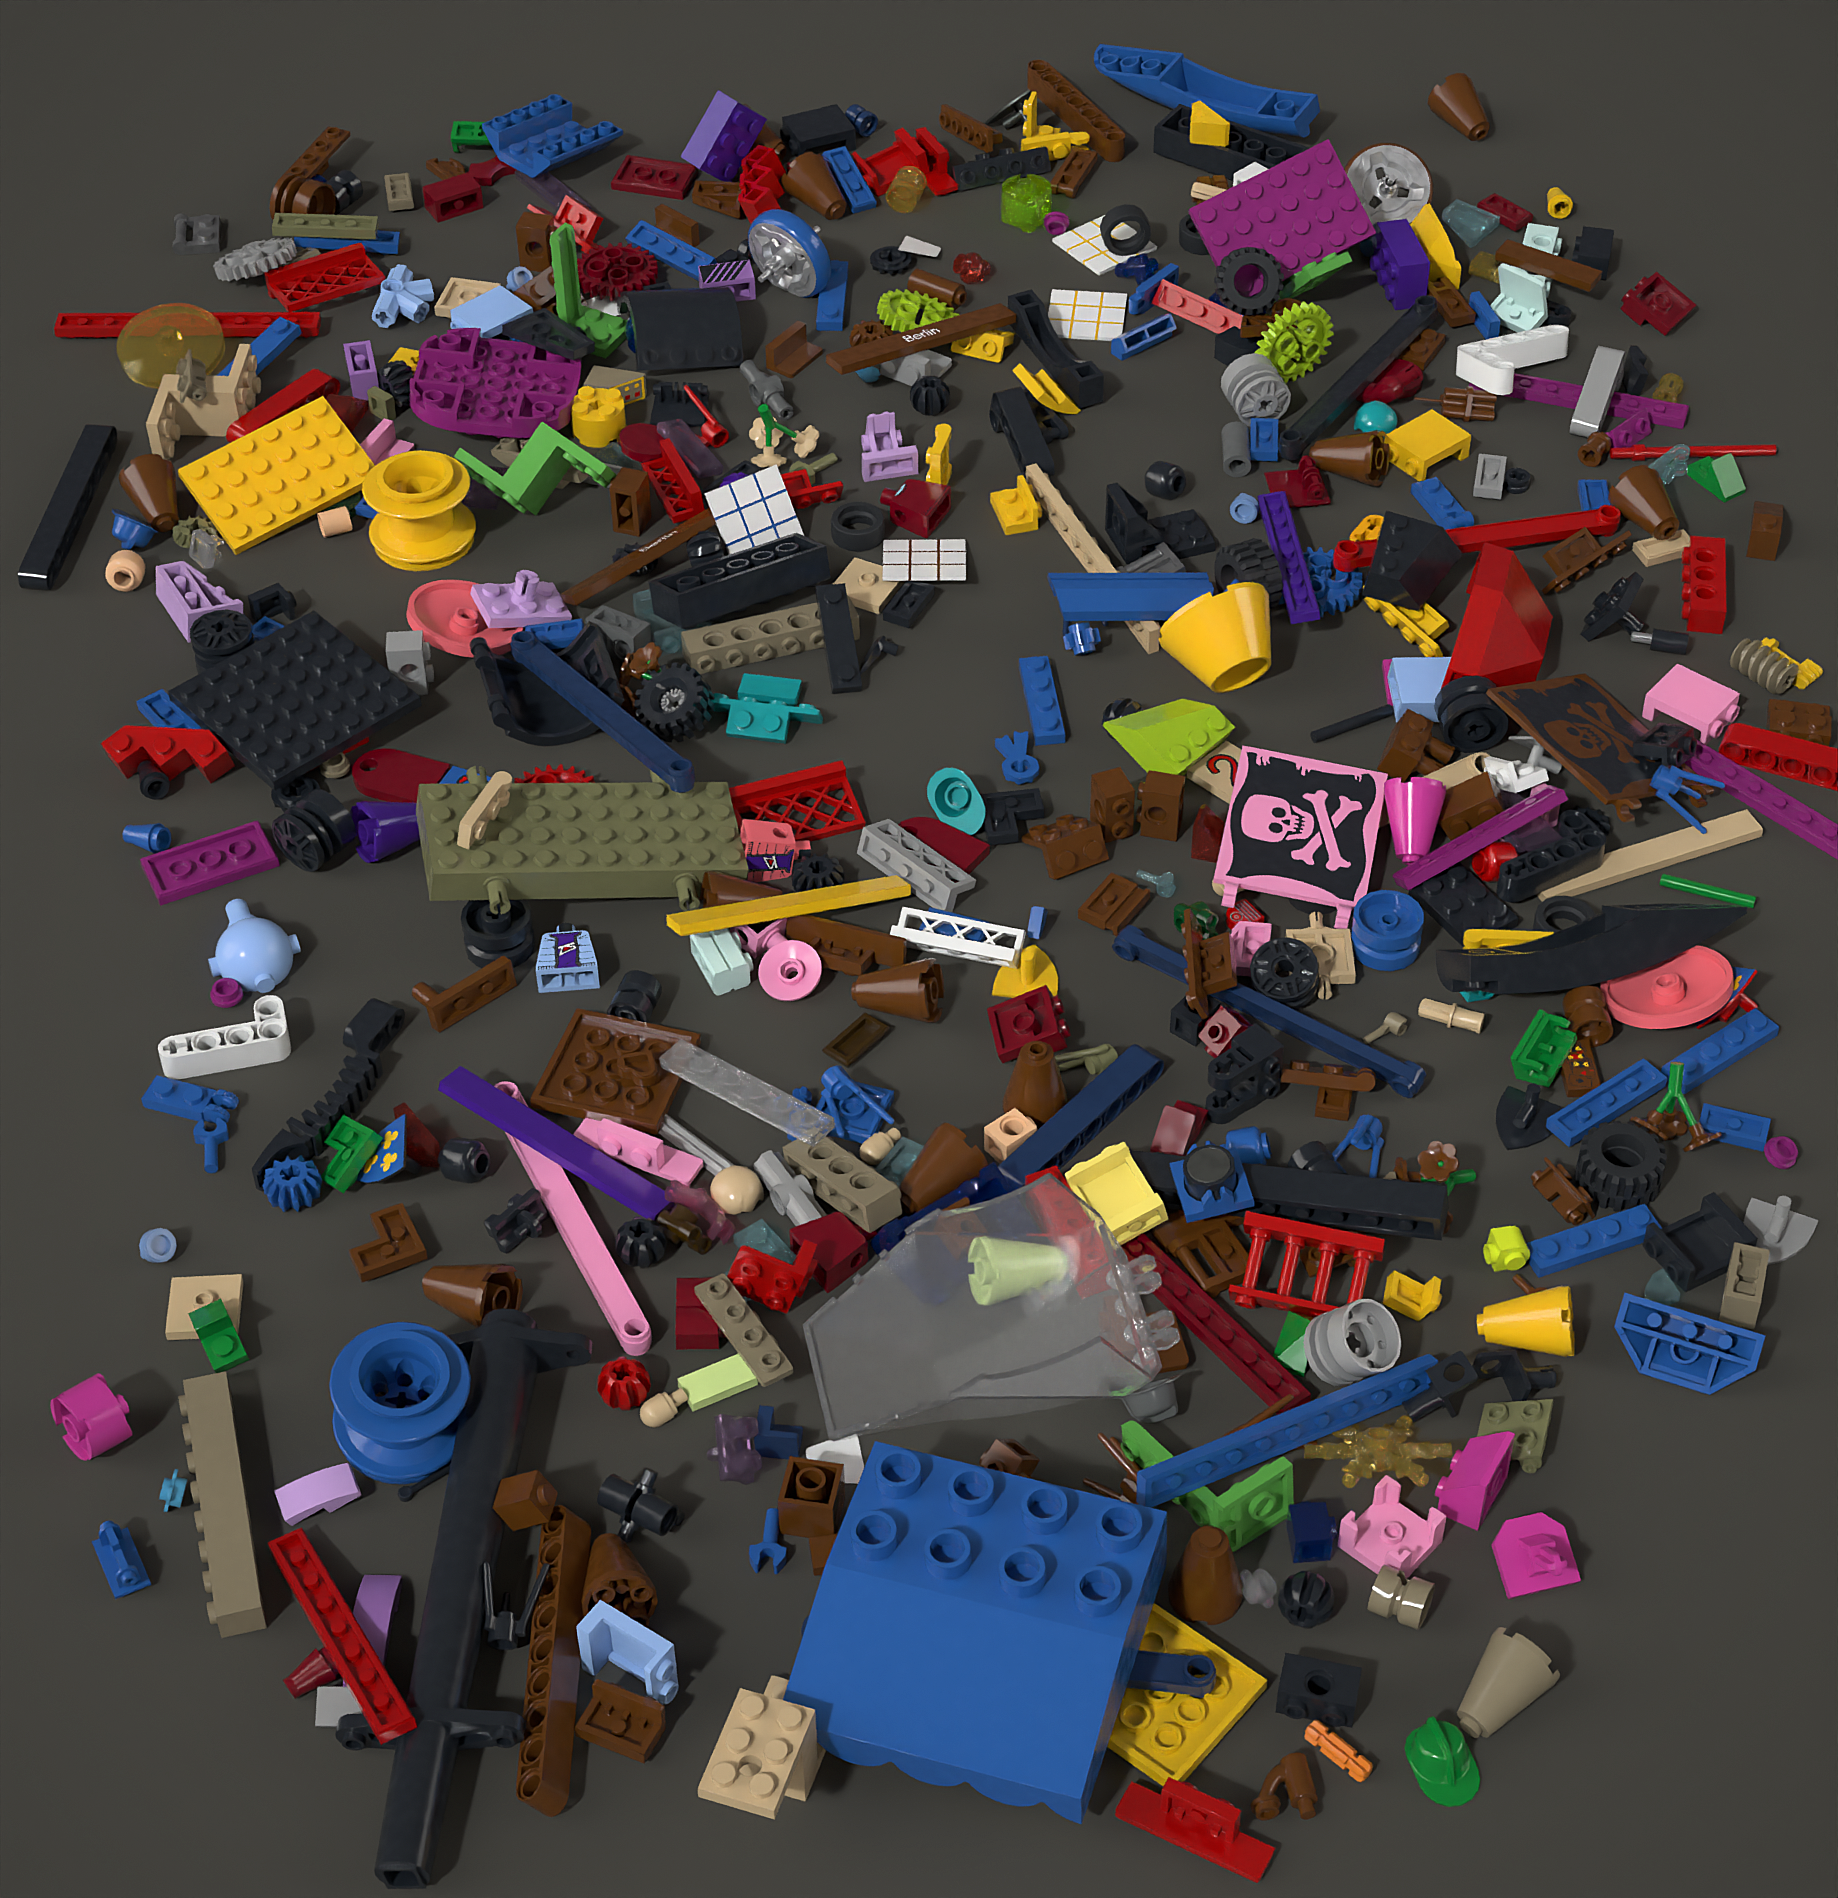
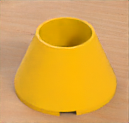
(1222, 636)

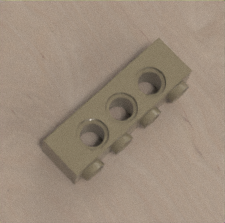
(845, 1182)

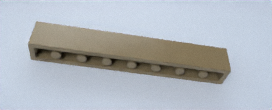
(223, 1505)

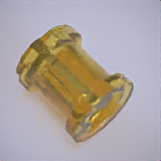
(1664, 388)

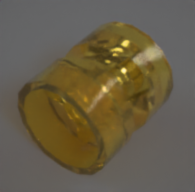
(906, 189)

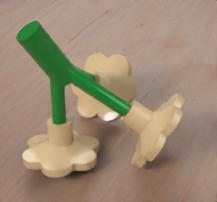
(766, 435)

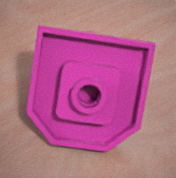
(1534, 1555)

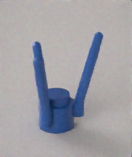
(1668, 781)
(841, 1086)
(1364, 1136)

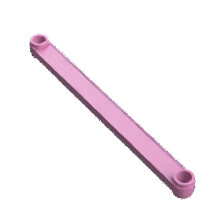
(584, 1243)

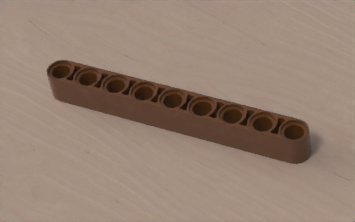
(554, 1665)

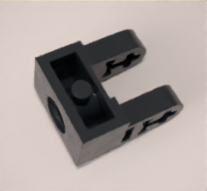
(1251, 1078)

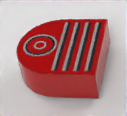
(1242, 912)

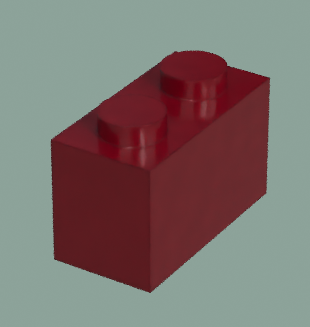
(453, 197)

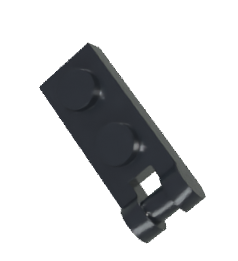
(1047, 418)

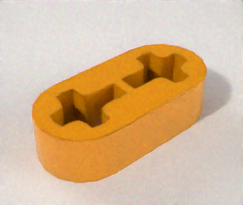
(1367, 529)

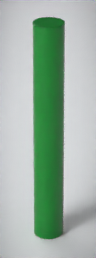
(1707, 891)

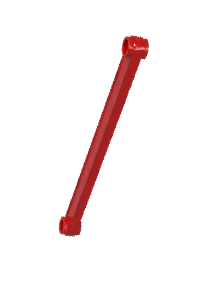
(1600, 521)

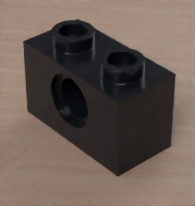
(1306, 1675)

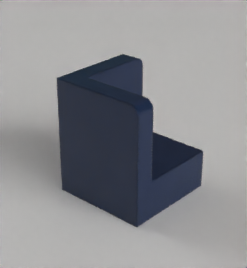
(776, 1439)

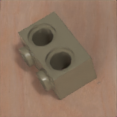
(1744, 1285)

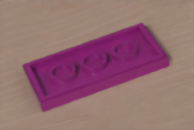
(209, 862)

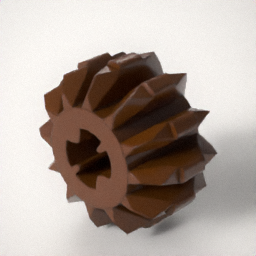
(869, 332)

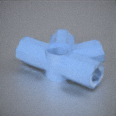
(402, 296)

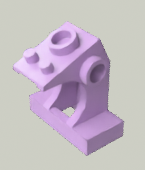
(884, 455)

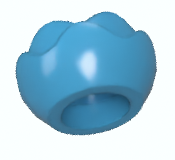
(869, 374)

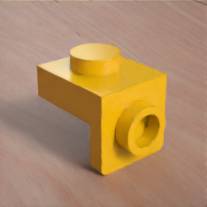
(1411, 1296)

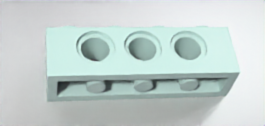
(1544, 239)

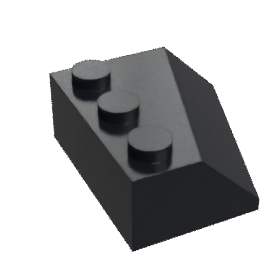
(1409, 561)

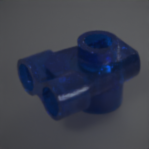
(1137, 266)

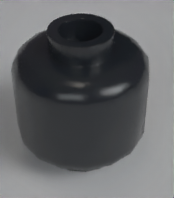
(1165, 480)
(464, 1160)

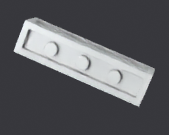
(957, 945)

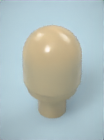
(878, 1146)
(661, 1408)

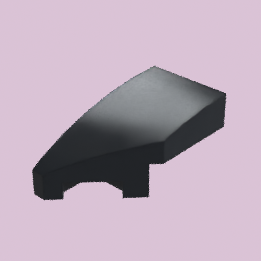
(1634, 371)

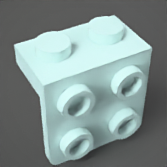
(1521, 300)

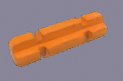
(1338, 1751)

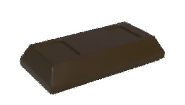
(856, 1039)

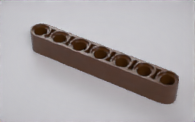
(1076, 110)

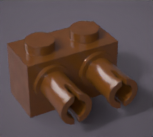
(1407, 747)

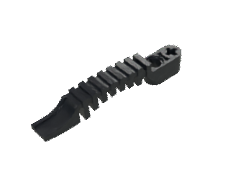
(366, 1034)

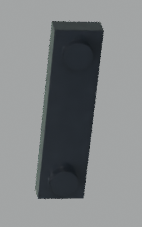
(838, 638)

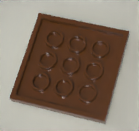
(585, 1077)

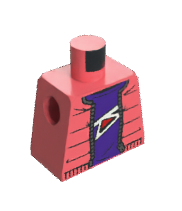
(770, 849)

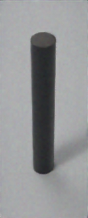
(1351, 723)

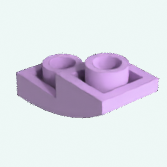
(322, 1489)

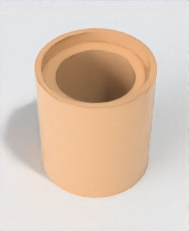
(334, 521)

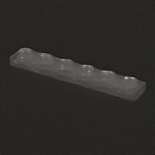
(747, 1092)

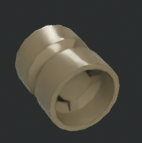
(1401, 1597)

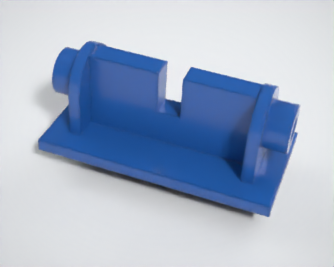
(120, 1560)

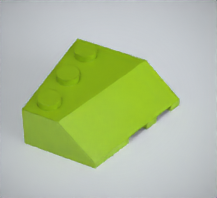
(1171, 735)

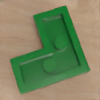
(354, 1147)

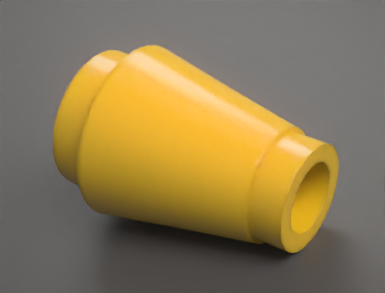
(1559, 203)

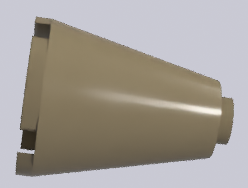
(1505, 1683)

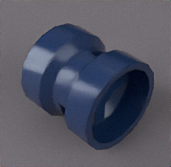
(862, 120)

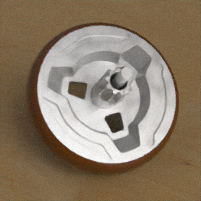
(1402, 170)

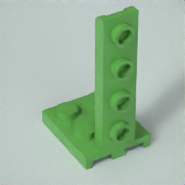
(600, 327)
(1240, 1512)

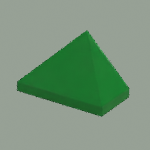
(1290, 1345)

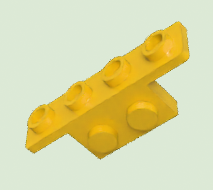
(1415, 625)

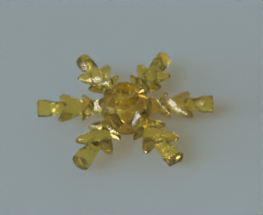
(1379, 1450)

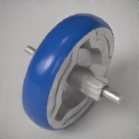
(797, 238)

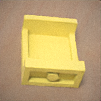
(1118, 1192)

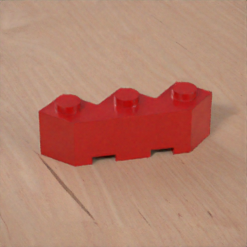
(760, 182)
(169, 749)

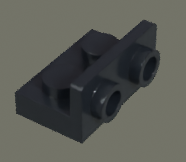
(1667, 742)

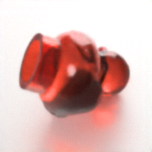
(971, 267)

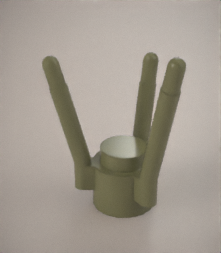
(1095, 1059)

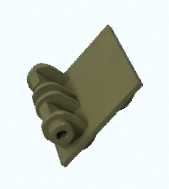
(1527, 1421)

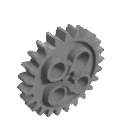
(255, 258)

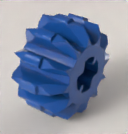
(292, 1183)

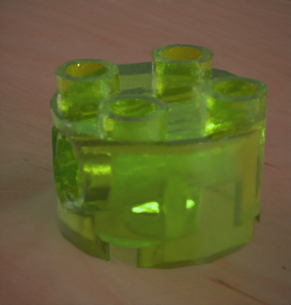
(1026, 201)

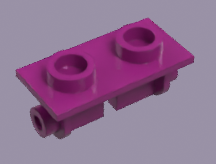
(1631, 430)

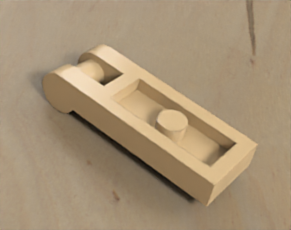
(484, 809)

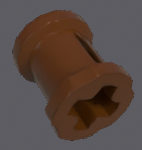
(1591, 453)

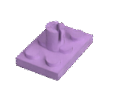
(520, 602)

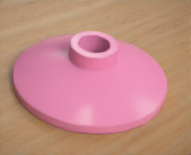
(784, 959)

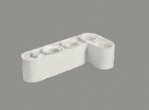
(229, 1046)

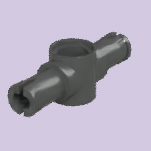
(766, 390)

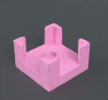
(1391, 1532)

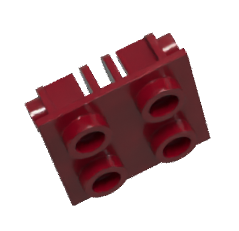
(1301, 485)

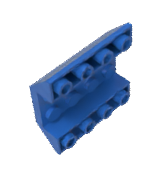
(545, 137)

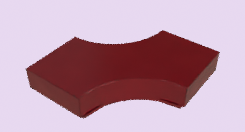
(490, 171)

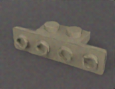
(744, 1330)

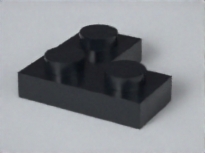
(1005, 809)

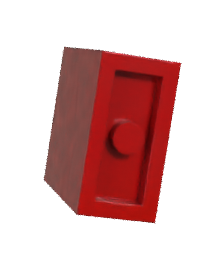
(882, 167)

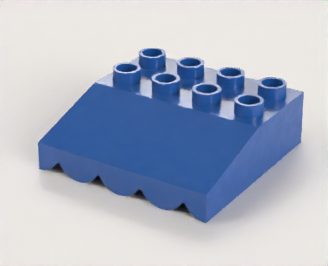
(978, 1627)

